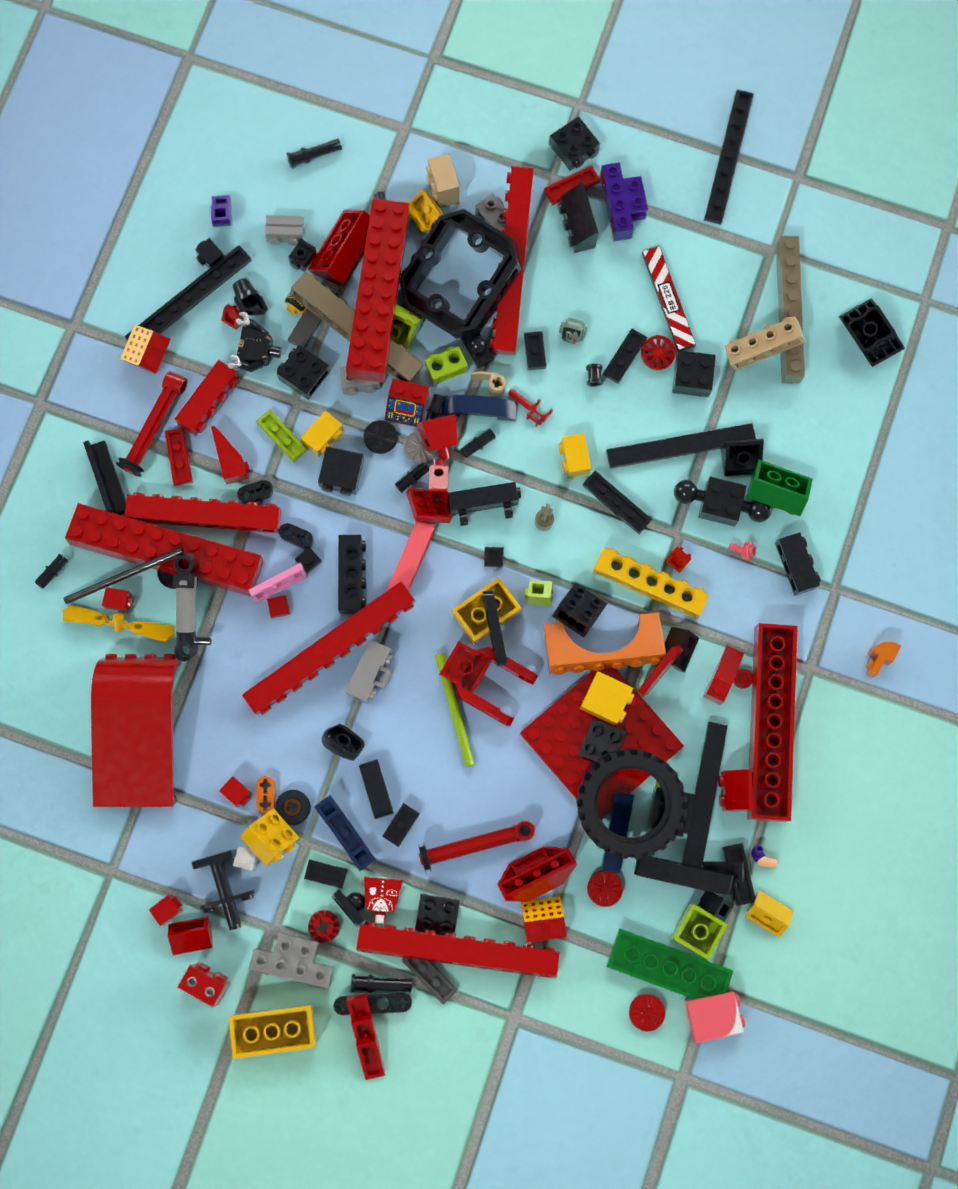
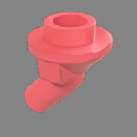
(747, 552)

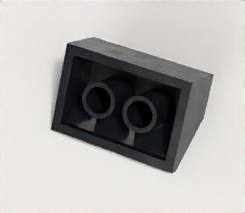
(578, 219)

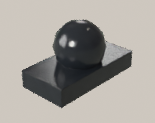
(477, 349)
(351, 905)

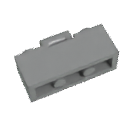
(364, 678)

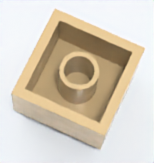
(442, 180)

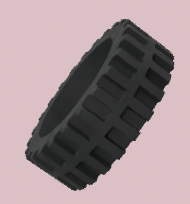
(631, 846)

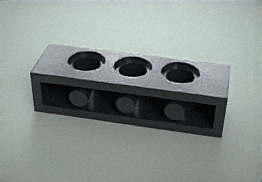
(349, 544)

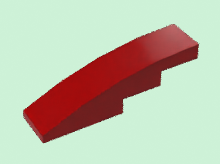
(365, 1036)

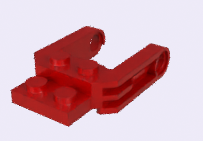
(466, 668)

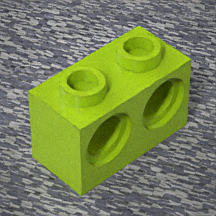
(448, 369)

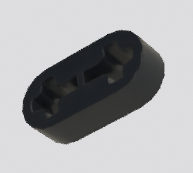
(256, 496)
(294, 540)

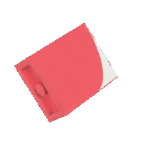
(714, 1016)

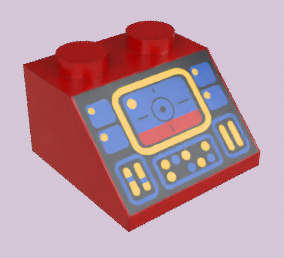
(406, 402)

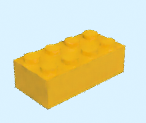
(272, 1031)

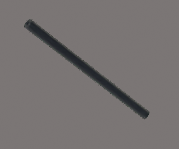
(124, 575)

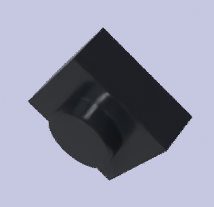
(308, 560)

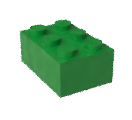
(779, 488)

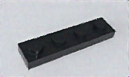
(617, 502)

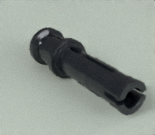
(305, 155)
(369, 983)

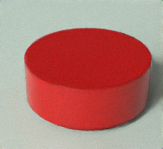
(743, 679)

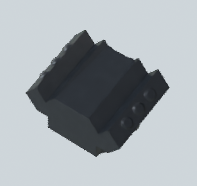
(872, 332)

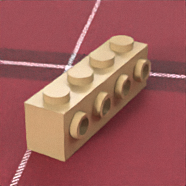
(765, 343)

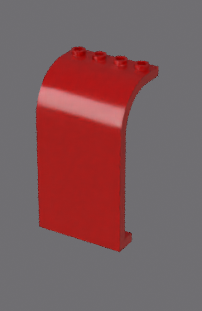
(133, 731)

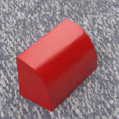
(190, 936)

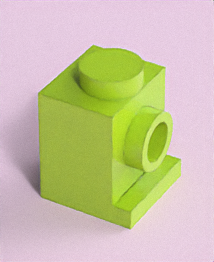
(539, 592)

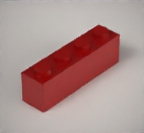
(207, 398)

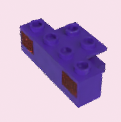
(623, 199)

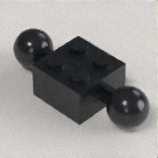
(721, 501)

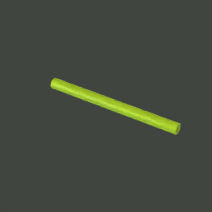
(456, 714)

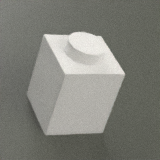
(245, 859)

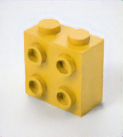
(607, 698)
(270, 838)

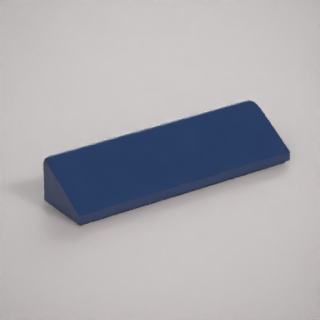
(619, 825)

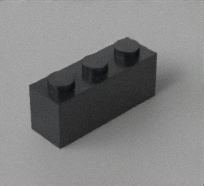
(798, 563)

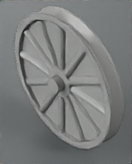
(415, 449)

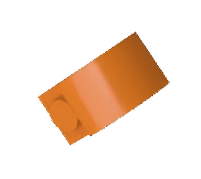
(883, 654)

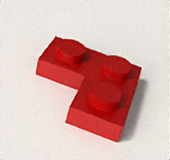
(427, 511)

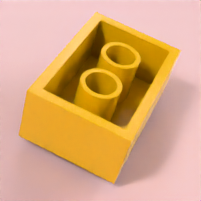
(472, 614)

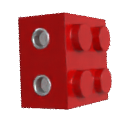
(204, 984)

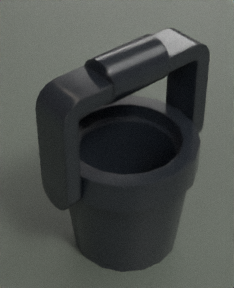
(247, 297)

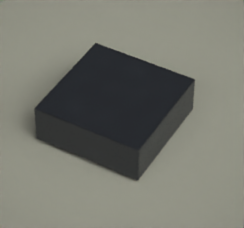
(493, 556)

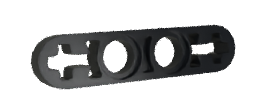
(494, 628)
(373, 998)

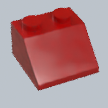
(736, 790)

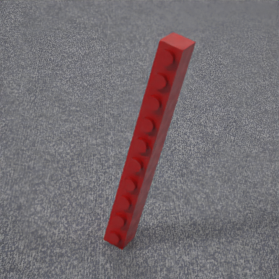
(517, 228)
(328, 648)
(458, 951)

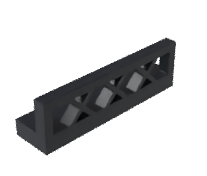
(106, 476)

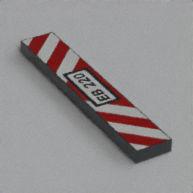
(668, 298)

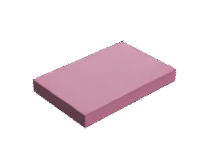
(278, 583)

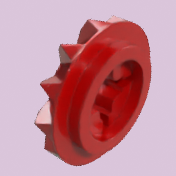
(332, 930)

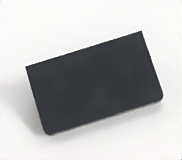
(684, 639)

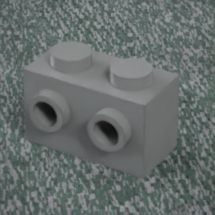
(491, 211)
(353, 386)

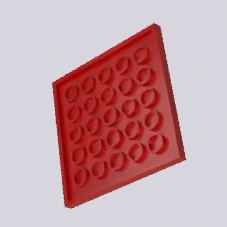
(562, 729)

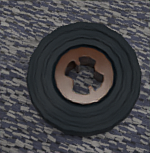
(295, 797)

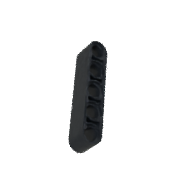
(684, 875)

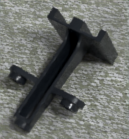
(223, 887)

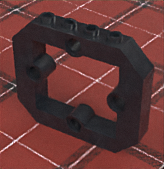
(434, 242)

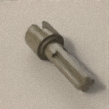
(544, 518)

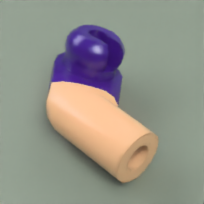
(760, 858)

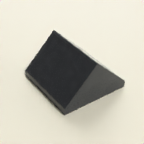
(741, 456)

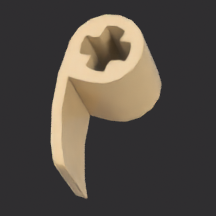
(493, 379)

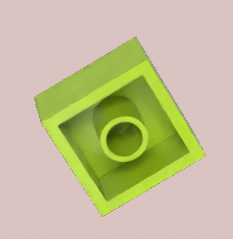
(699, 931)

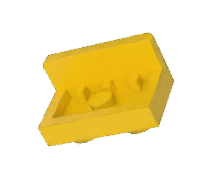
(424, 210)

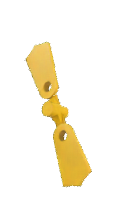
(151, 630)

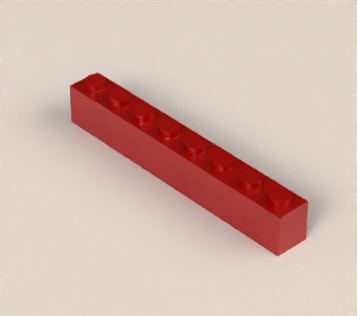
(203, 513)

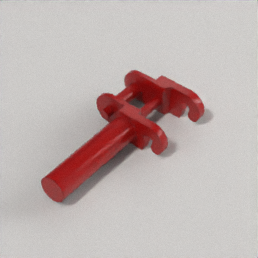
(530, 407)

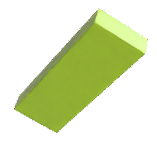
(281, 436)

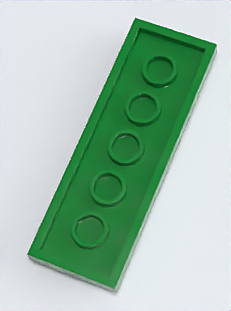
(667, 967)

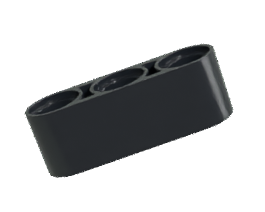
(376, 789)

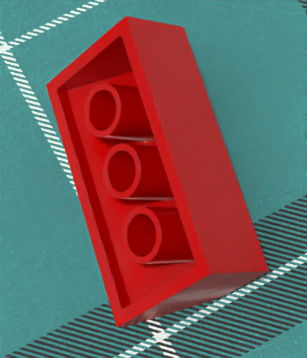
(342, 247)

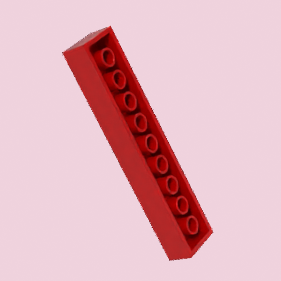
(378, 290)
(142, 541)
(773, 721)

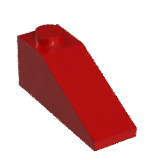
(231, 462)
(723, 675)

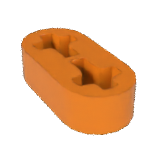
(260, 793)

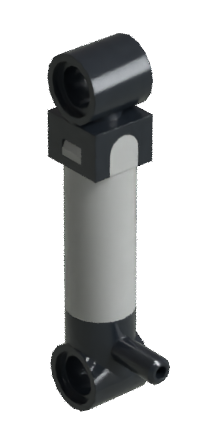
(185, 583)

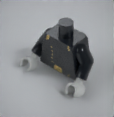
(254, 346)

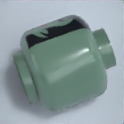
(572, 330)

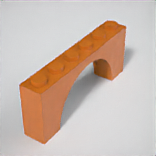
(567, 656)

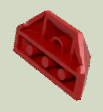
(536, 873)

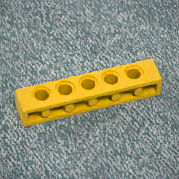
(692, 608)

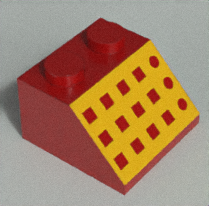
(145, 349)
(543, 919)

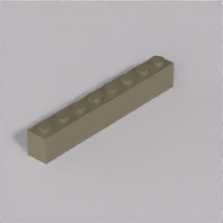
(790, 304)
(340, 317)

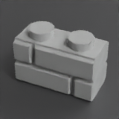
(284, 229)

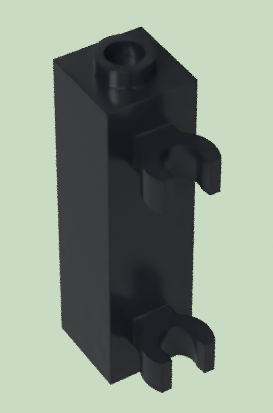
(483, 499)

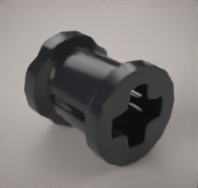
(594, 375)

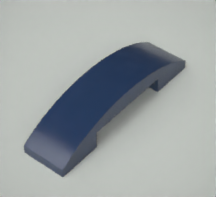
(479, 406)
(345, 833)

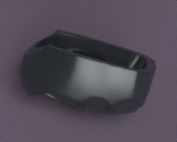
(343, 742)

